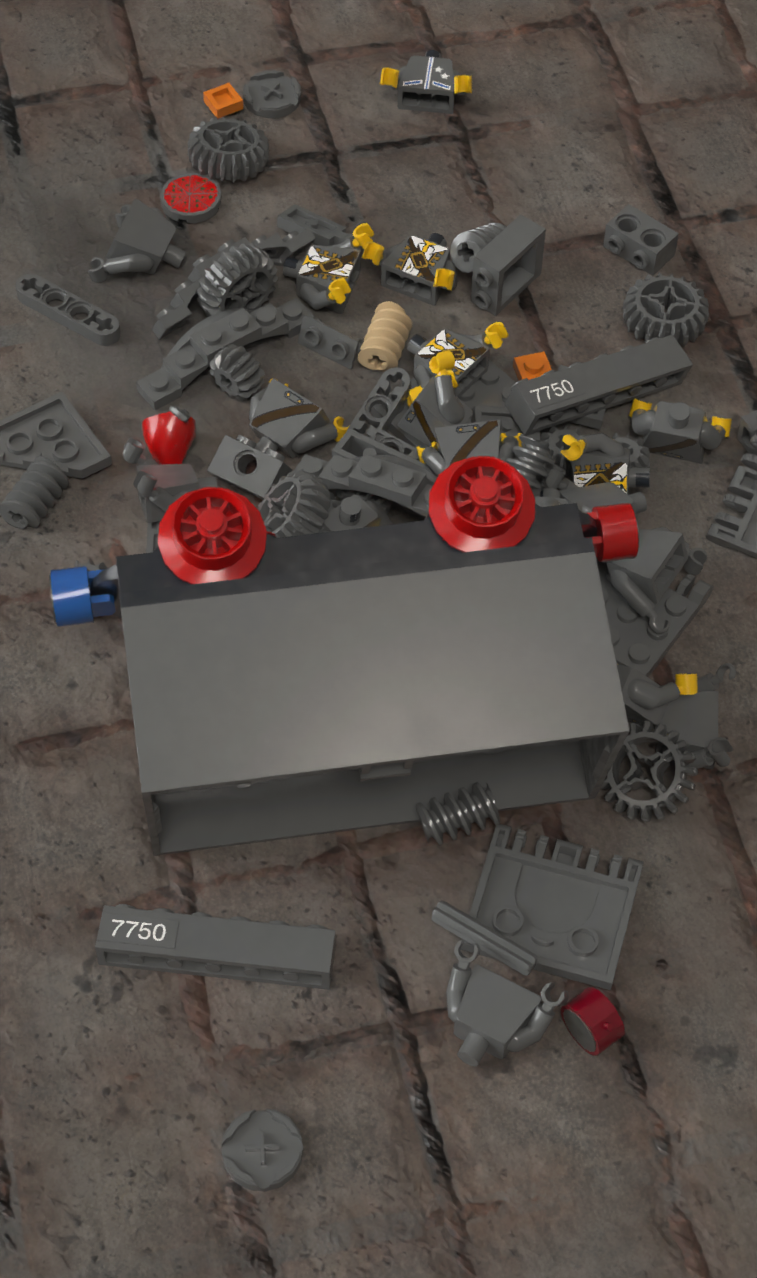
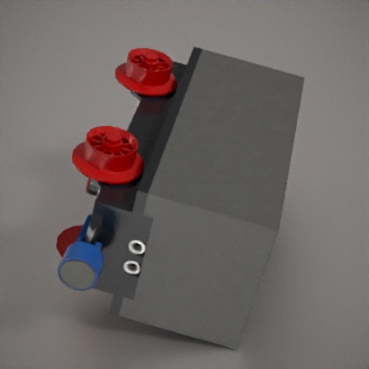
(364, 663)

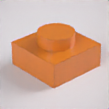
(223, 100)
(531, 365)

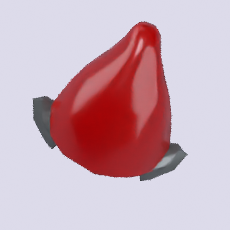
(169, 435)

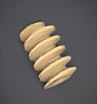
(385, 337)

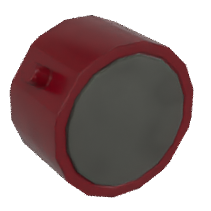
(592, 1021)

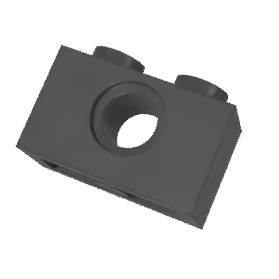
(231, 463)

